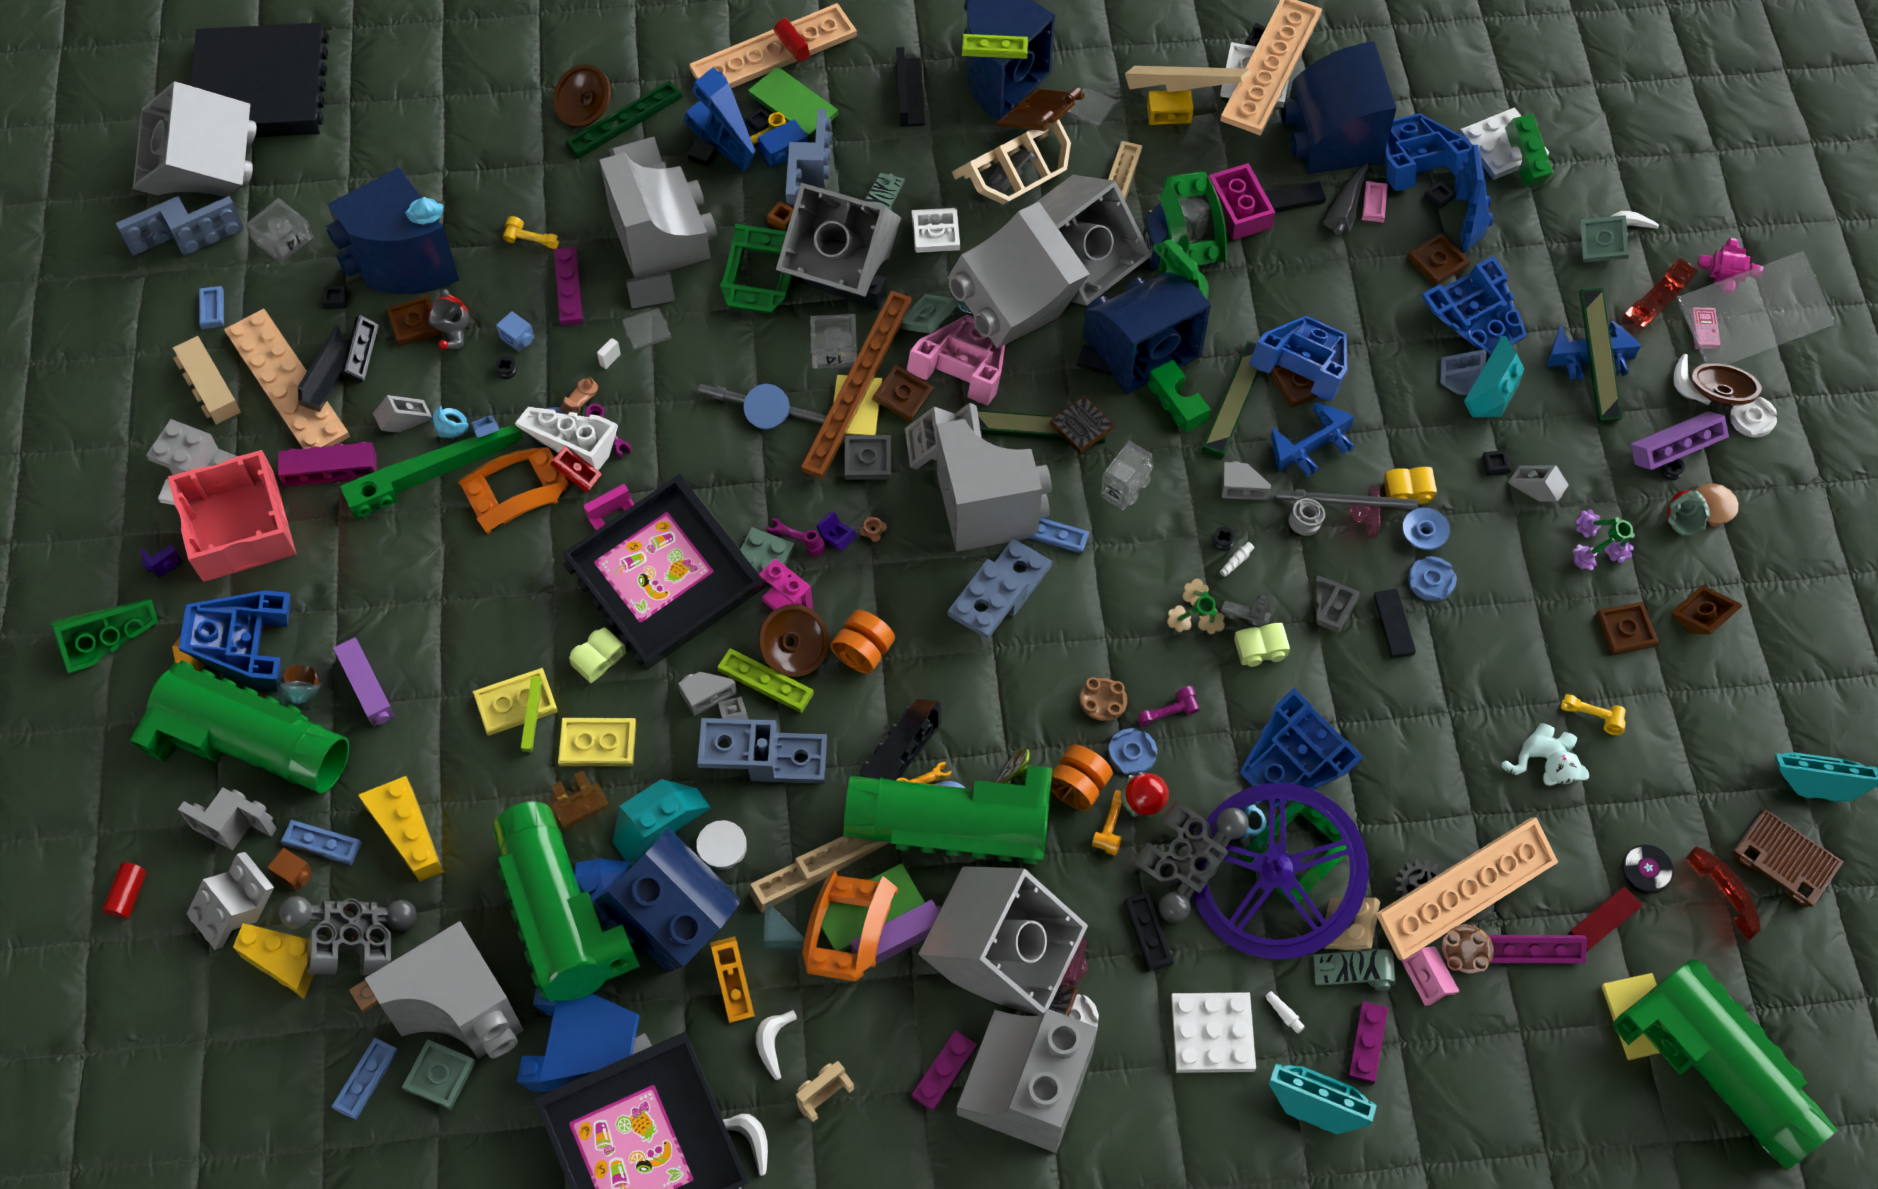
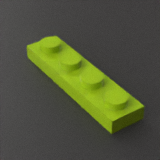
(765, 680)

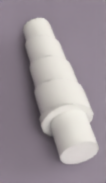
(1238, 557)
(1285, 1012)

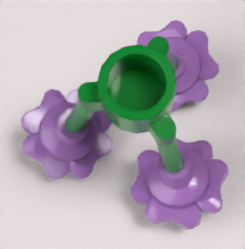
(1617, 543)

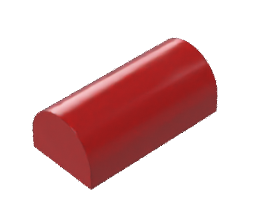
(792, 40)
(575, 469)
(124, 890)

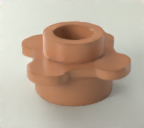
(873, 522)

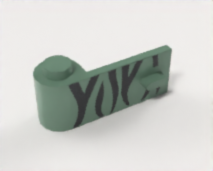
(885, 190)
(1356, 967)

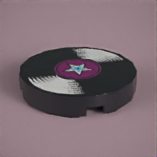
(1647, 869)

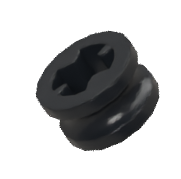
(503, 372)
(1672, 475)
(1224, 532)

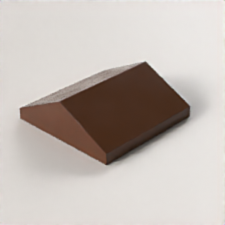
(1705, 611)

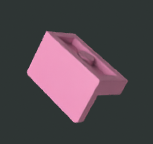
(1430, 975)

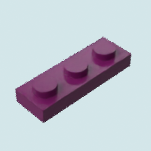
(1368, 1042)
(944, 1071)

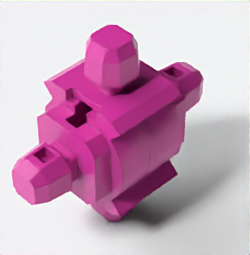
(1726, 262)

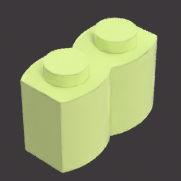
(1262, 644)
(597, 654)

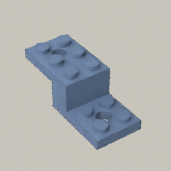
(809, 160)
(172, 221)
(999, 588)
(762, 750)

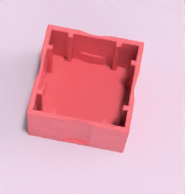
(231, 516)

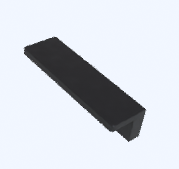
(910, 90)
(323, 372)

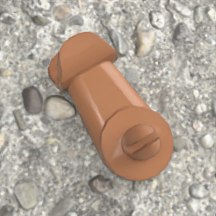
(583, 392)

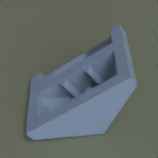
(1462, 371)

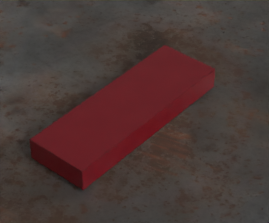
(1607, 917)

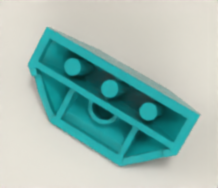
(1496, 382)
(1826, 776)
(651, 812)
(1321, 1099)

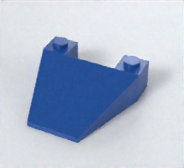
(718, 119)
(1419, 146)
(1308, 350)
(228, 635)
(581, 1040)

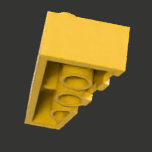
(401, 820)

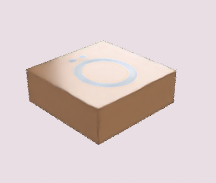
(364, 996)

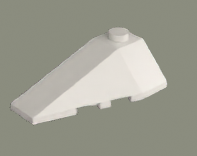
(586, 436)

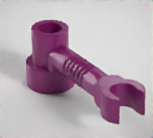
(596, 409)
(811, 539)
(1186, 701)

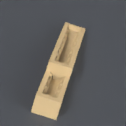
(1183, 77)
(1125, 166)
(809, 870)

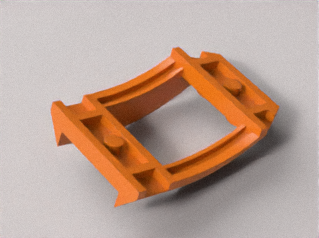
(484, 502)
(855, 892)

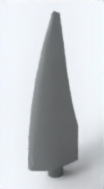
(1344, 209)

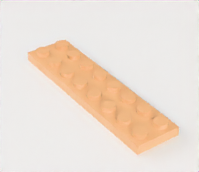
(766, 51)
(1271, 65)
(279, 375)
(1466, 888)

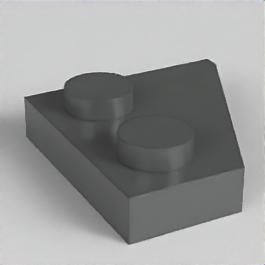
(999, 180)
(1334, 603)

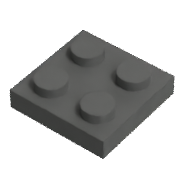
(867, 457)

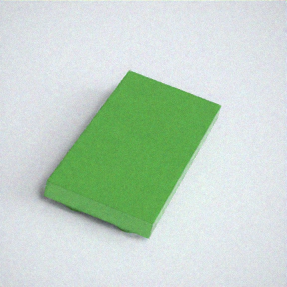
(795, 101)
(846, 921)

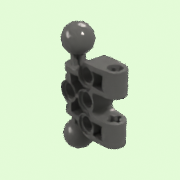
(1175, 905)
(367, 920)

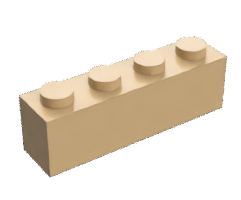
(206, 380)

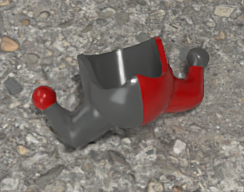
(450, 317)

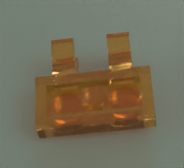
(579, 805)

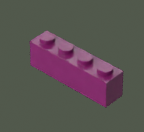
(326, 464)

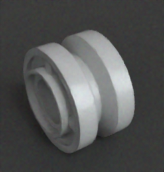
(1306, 517)

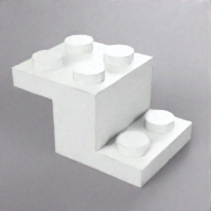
(935, 230)

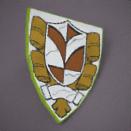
(1015, 766)

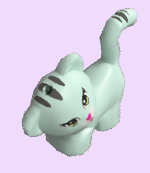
(1560, 766)

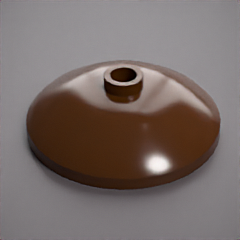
(575, 90)
(1725, 384)
(808, 639)

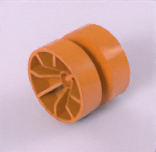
(862, 641)
(1080, 777)

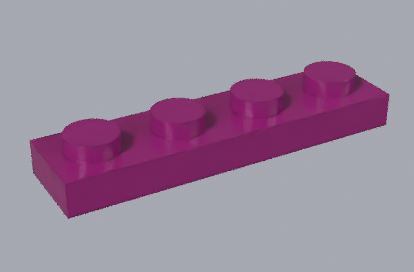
(568, 286)
(1539, 948)

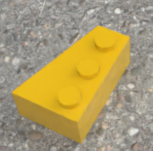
(276, 955)

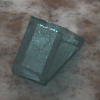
(779, 932)

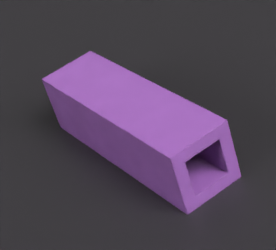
(364, 682)
(903, 931)

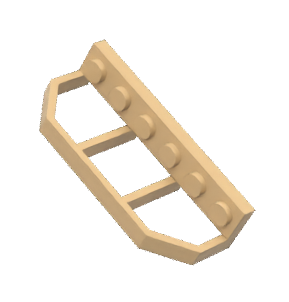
(1012, 147)

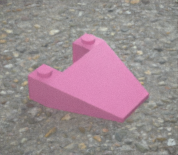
(960, 353)

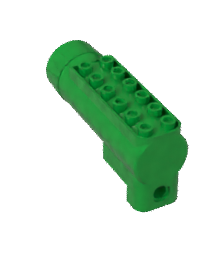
(219, 718)
(980, 820)
(555, 920)
(1703, 1027)

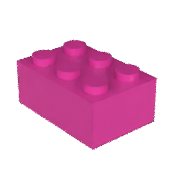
(1242, 201)

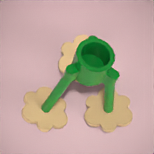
(1203, 606)

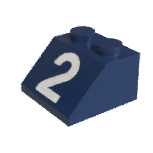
(1154, 233)

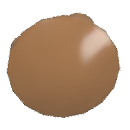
(1721, 502)
(1103, 698)
(1467, 949)

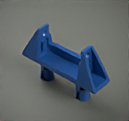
(1576, 353)
(1335, 423)

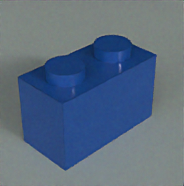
(775, 143)

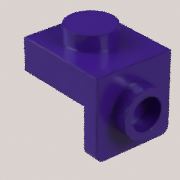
(835, 532)
(162, 562)

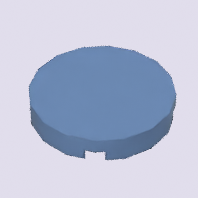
(766, 406)
(1432, 579)
(1132, 752)

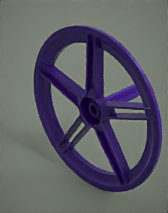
(1278, 870)

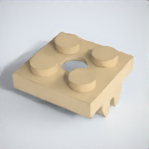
(1361, 933)
(814, 1093)

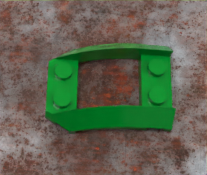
(1186, 186)
(1176, 261)
(750, 297)
(1322, 824)

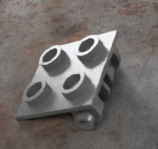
(1257, 614)

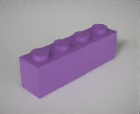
(1679, 440)

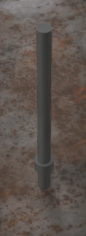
(722, 393)
(1347, 499)

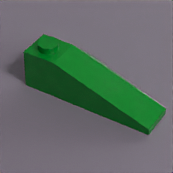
(94, 634)

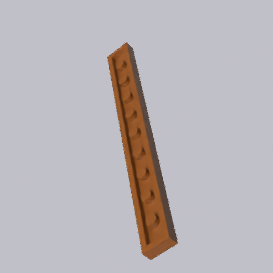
(856, 385)

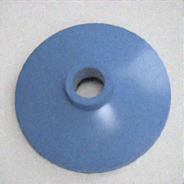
(1426, 520)

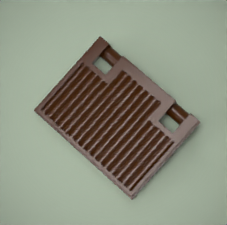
(1041, 108)
(1788, 858)

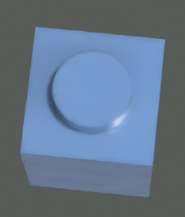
(515, 331)

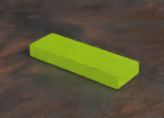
(994, 46)
(531, 714)

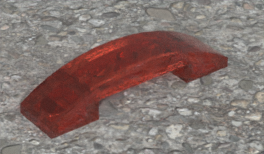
(1662, 294)
(1732, 887)

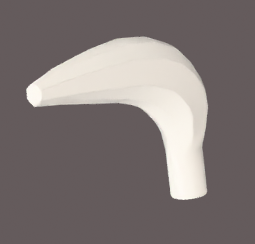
(1636, 219)
(1683, 383)
(766, 1040)
(756, 1136)

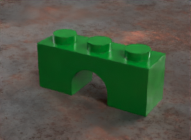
(1535, 162)
(1186, 411)

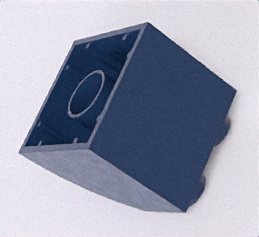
(1005, 82)
(1341, 110)
(385, 244)
(1148, 323)
(669, 901)

